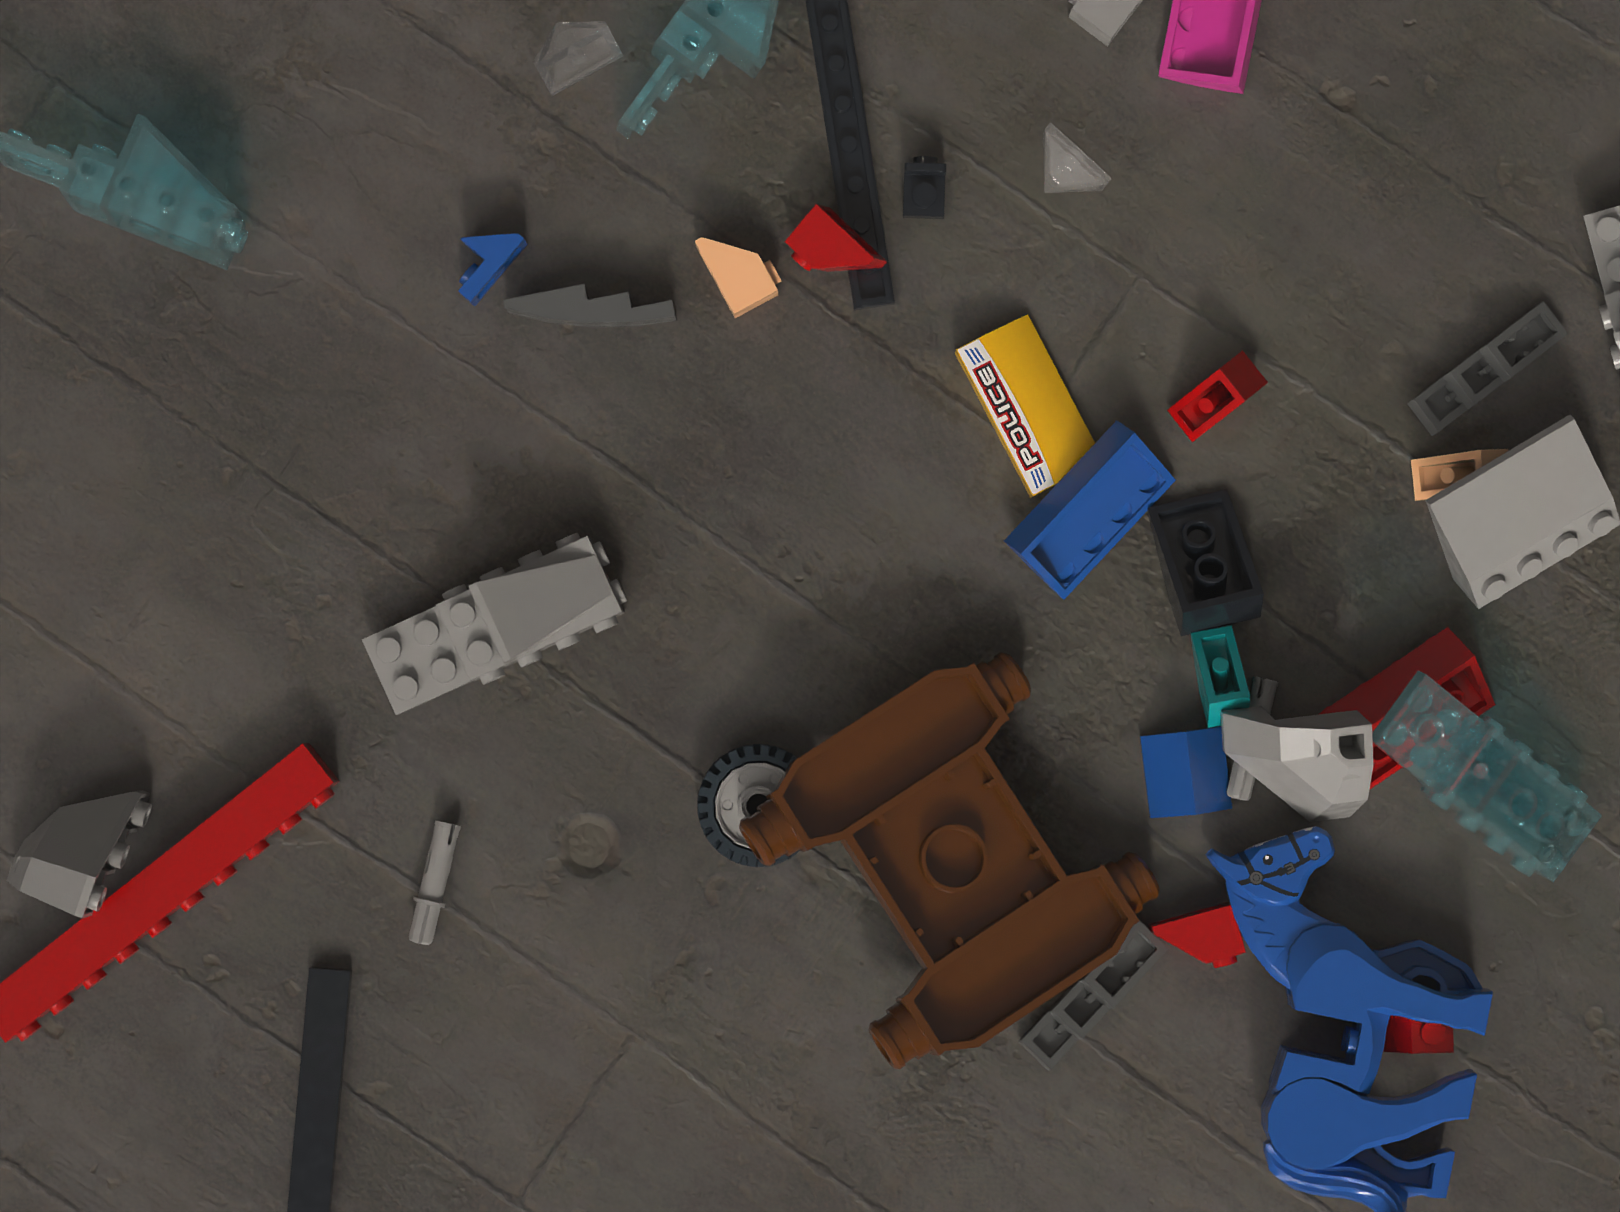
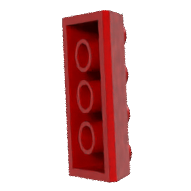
(1443, 660)

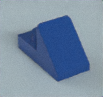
(498, 255)

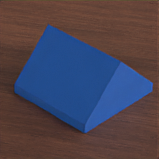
(1185, 772)

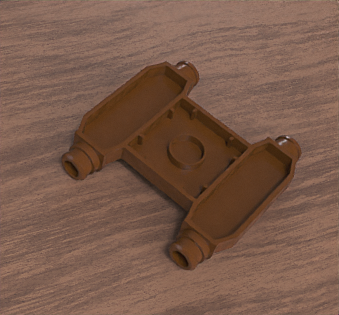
(952, 860)

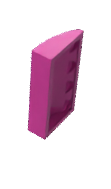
(1210, 43)

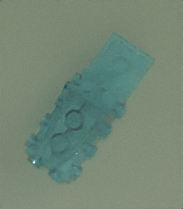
(693, 43)
(143, 192)
(1486, 779)

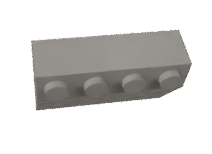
(1522, 512)

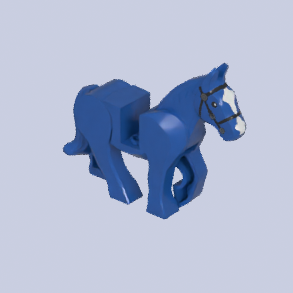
(1318, 1108)

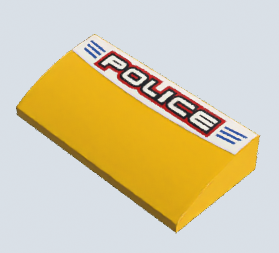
(1026, 403)

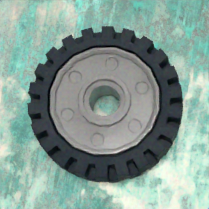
(726, 792)

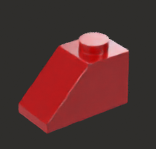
(830, 244)
(1217, 396)
(1205, 934)
(1417, 1037)

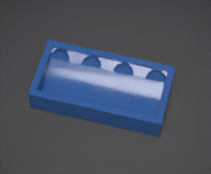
(1090, 509)

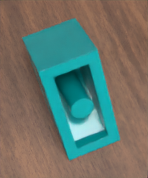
(1219, 673)

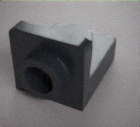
(924, 188)

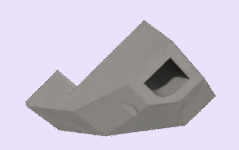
(1310, 762)
(76, 849)

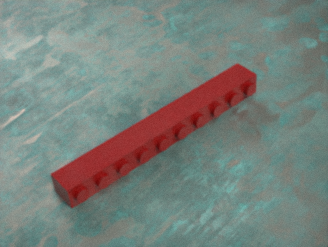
(162, 889)

